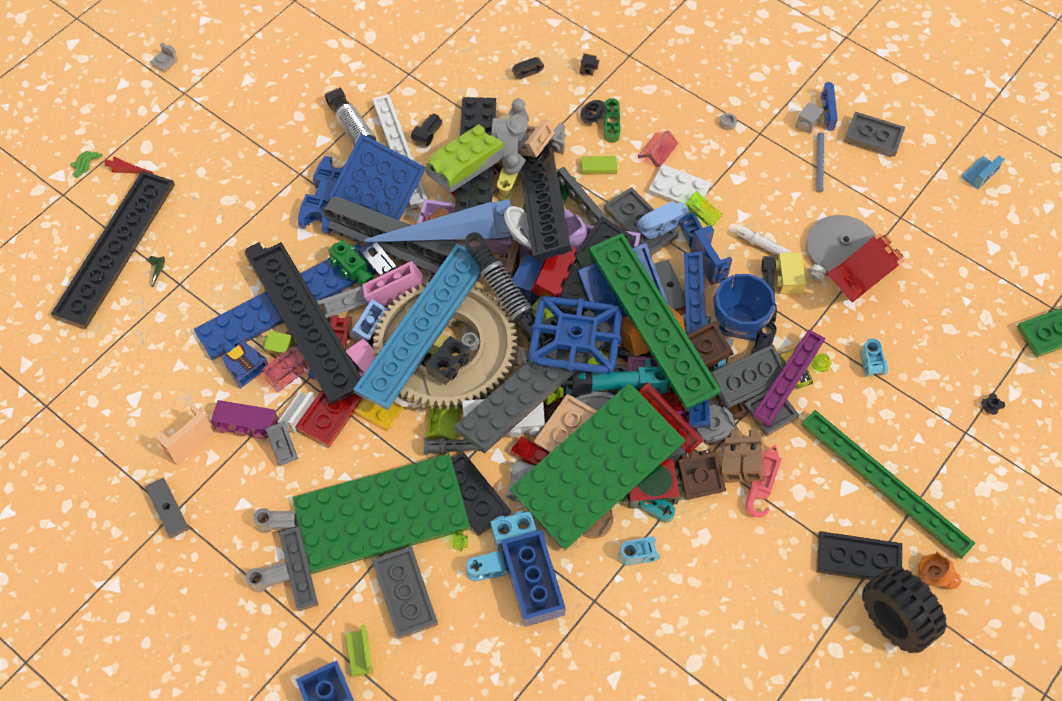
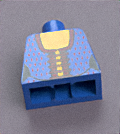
(243, 362)

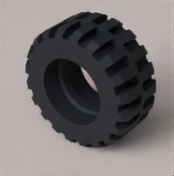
(904, 609)

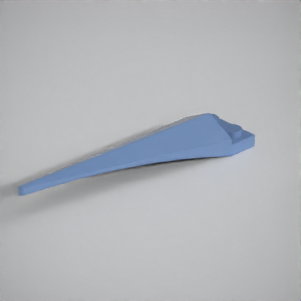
(483, 219)

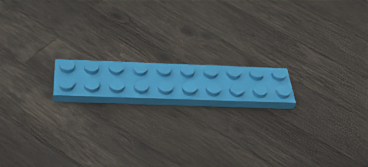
(419, 329)

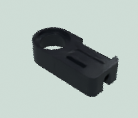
(764, 340)

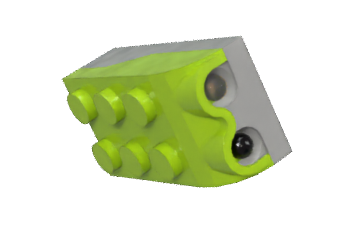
(464, 158)

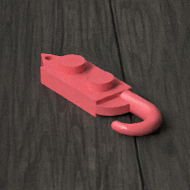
(762, 489)

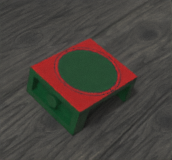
(657, 486)

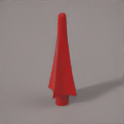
(120, 166)

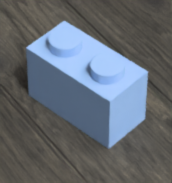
(368, 321)

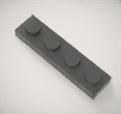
(577, 194)
(298, 569)

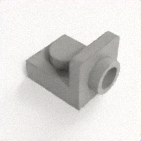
(165, 58)
(558, 139)

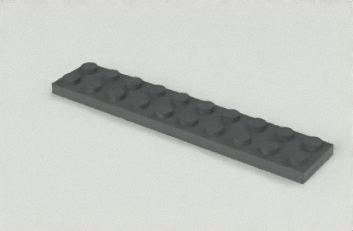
(520, 396)

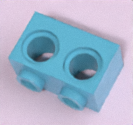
(511, 525)

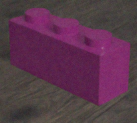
(243, 419)

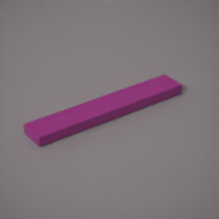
(788, 378)

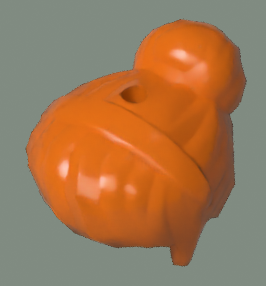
(941, 565)

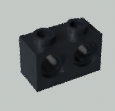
(444, 358)

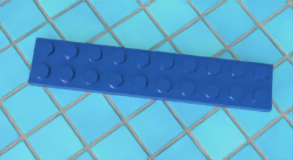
(260, 314)

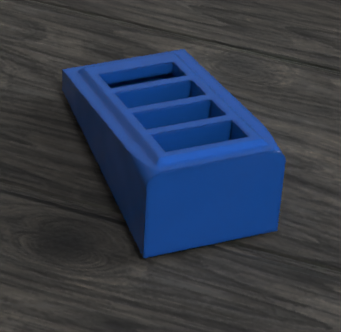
(694, 225)

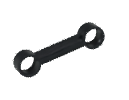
(768, 270)

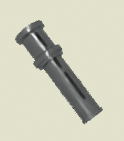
(442, 446)

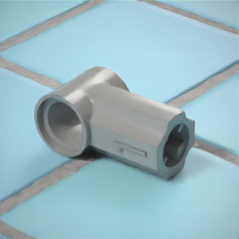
(519, 470)
(277, 520)
(270, 576)

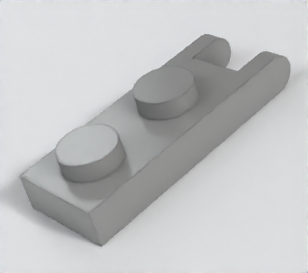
(343, 301)

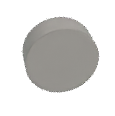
(728, 121)

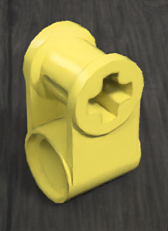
(506, 184)

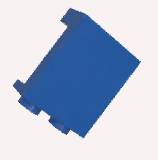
(714, 268)

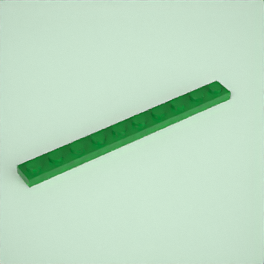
(888, 484)

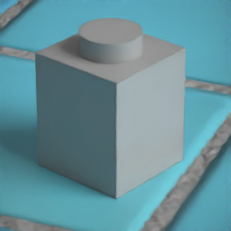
(809, 117)

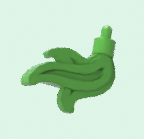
(82, 163)

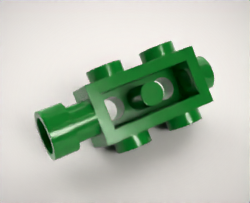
(342, 255)

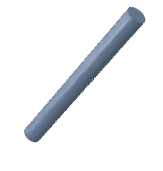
(820, 163)

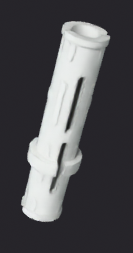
(761, 241)

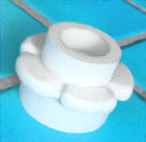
(817, 273)

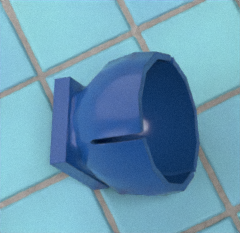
(744, 306)

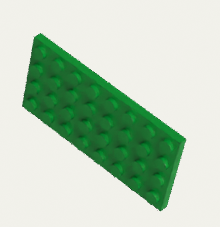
(597, 466)
(380, 513)

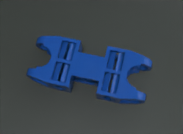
(313, 205)

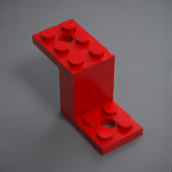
(866, 267)

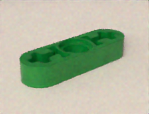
(608, 125)

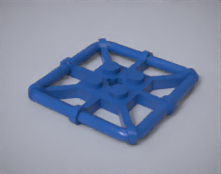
(566, 340)

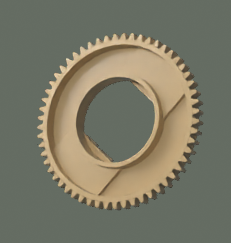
(482, 374)

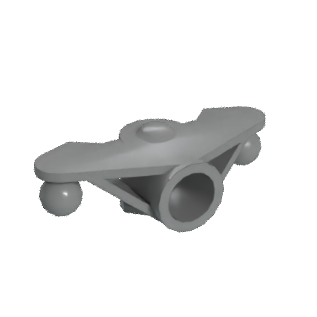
(511, 131)

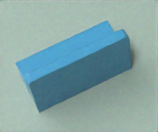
(982, 171)

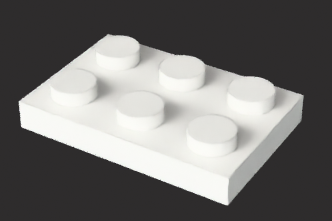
(677, 185)

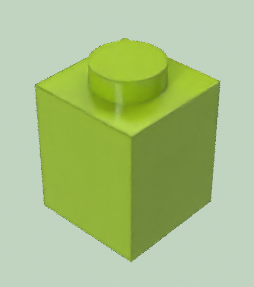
(277, 343)

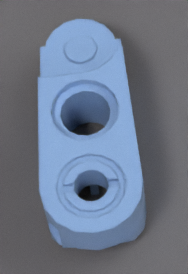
(662, 219)

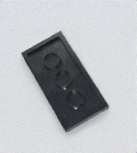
(478, 496)
(856, 555)

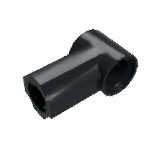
(425, 133)

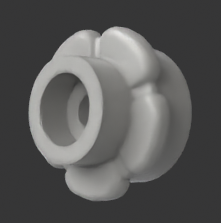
(470, 337)

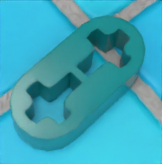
(653, 510)

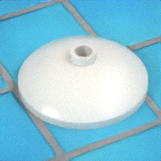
(517, 225)

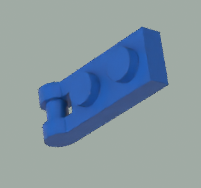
(829, 105)

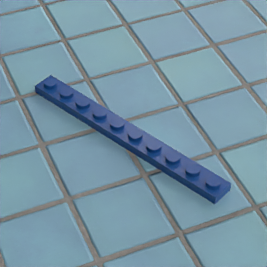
(695, 320)

